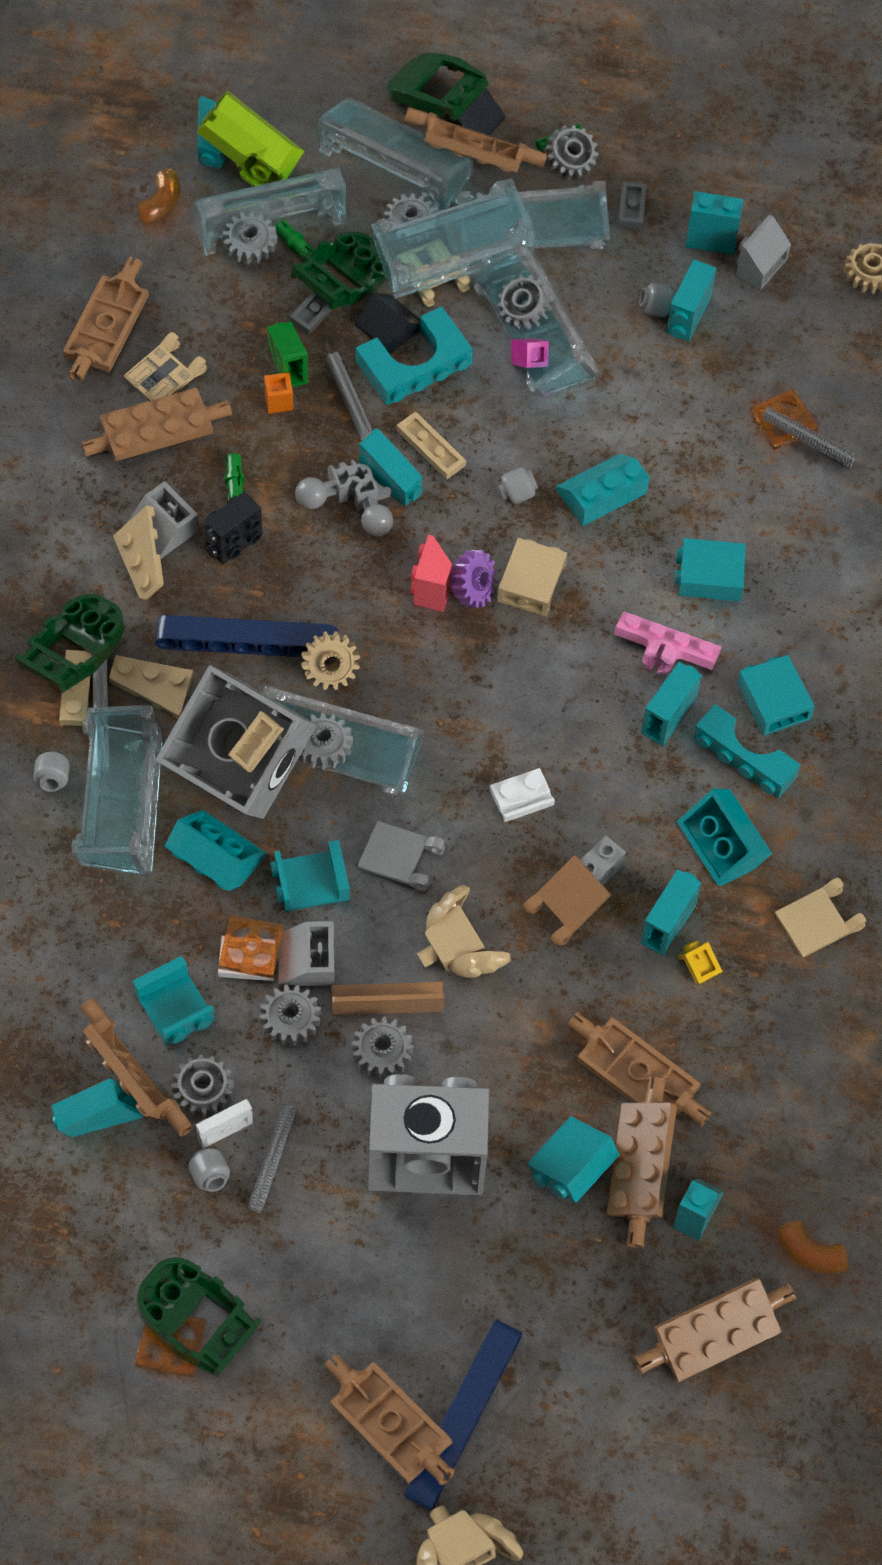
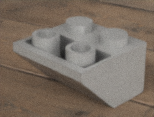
(762, 253)
(172, 518)
(307, 955)

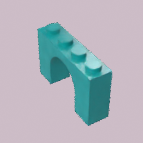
(396, 380)

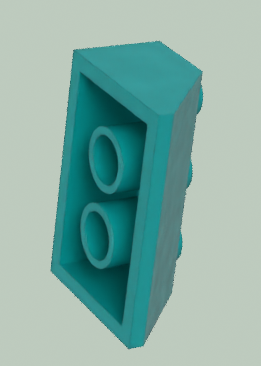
(604, 488)
(724, 836)
(214, 849)

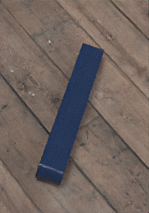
(237, 635)
(468, 1407)

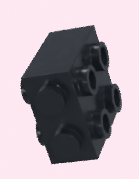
(233, 528)

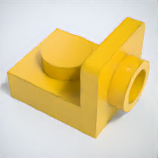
(700, 961)

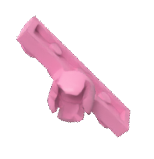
(666, 644)

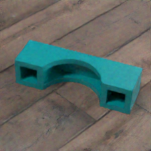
(771, 771)

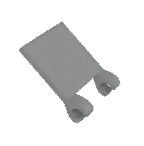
(395, 854)

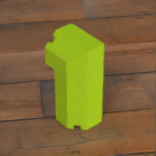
(249, 141)

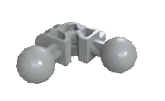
(343, 483)

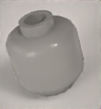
(656, 300)
(518, 485)
(51, 771)
(209, 1170)

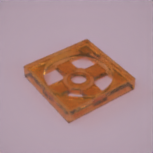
(791, 398)
(236, 923)
(186, 1369)

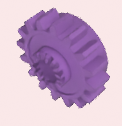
(473, 578)

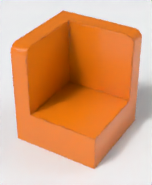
(278, 393)

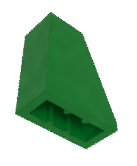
(288, 352)

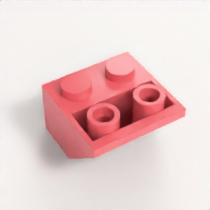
(431, 576)

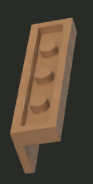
(387, 998)

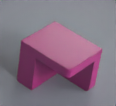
(529, 352)

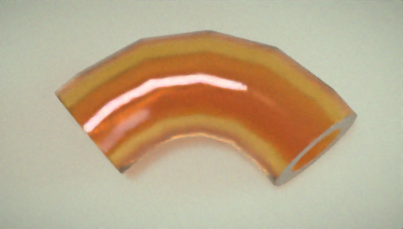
(163, 200)
(810, 1254)

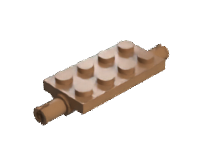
(474, 144)
(106, 322)
(155, 425)
(628, 1062)
(133, 1077)
(643, 1161)
(716, 1329)
(390, 1421)

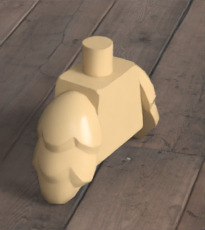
(455, 940)
(466, 1540)

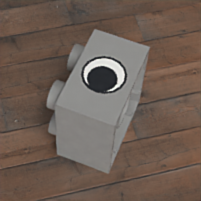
(213, 725)
(428, 1136)

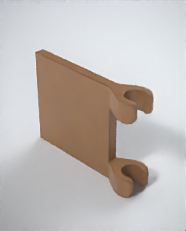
(572, 897)

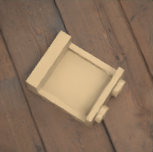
(531, 576)

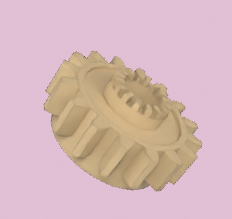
(865, 267)
(323, 648)

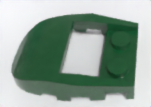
(412, 76)
(352, 256)
(88, 623)
(170, 1297)

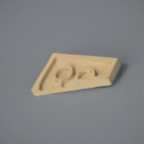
(139, 554)
(157, 683)

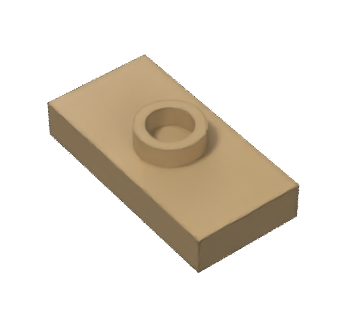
(255, 741)

